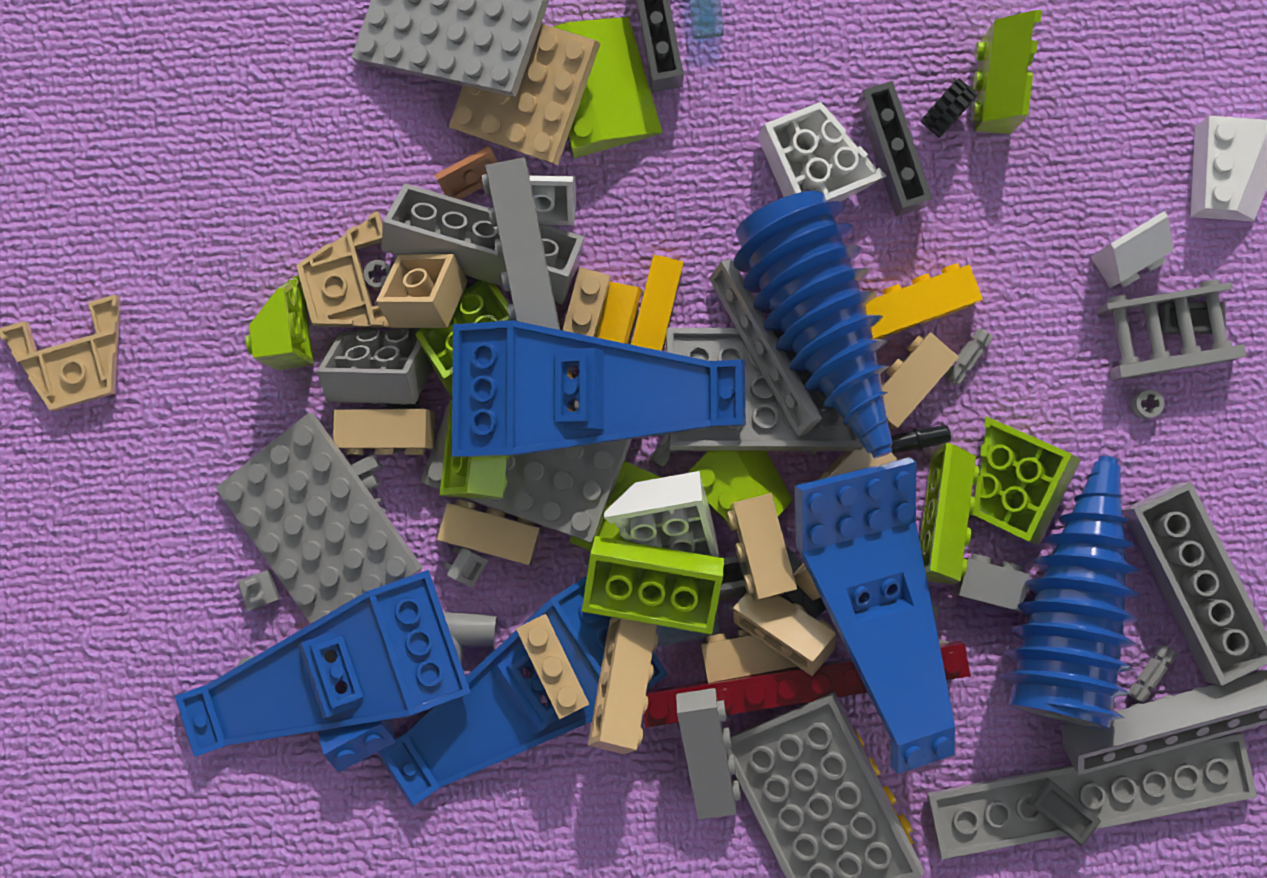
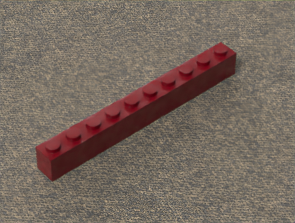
(786, 686)

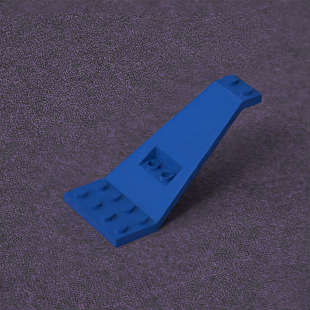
(519, 390)
(859, 540)
(388, 653)
(504, 707)

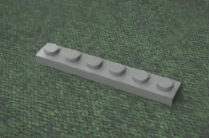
(762, 345)

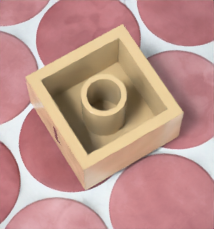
(422, 291)

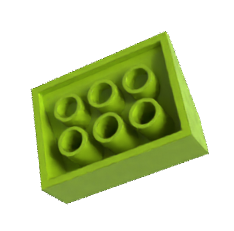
(617, 96)

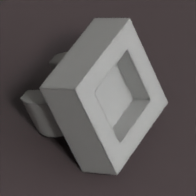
(365, 470)
(466, 567)
(259, 590)

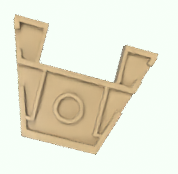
(336, 283)
(76, 369)

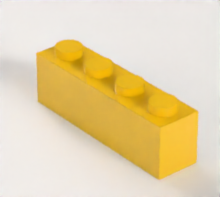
(924, 300)

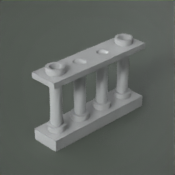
(1160, 359)

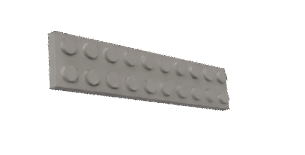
(1167, 783)

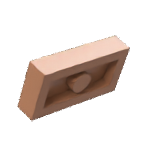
(466, 174)

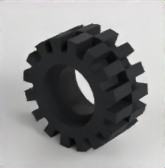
(949, 108)

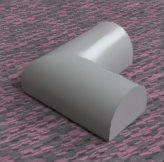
(471, 630)

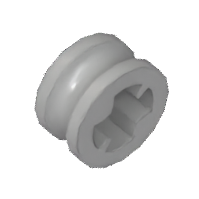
(371, 268)
(1154, 396)

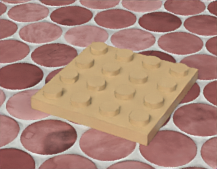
(546, 101)

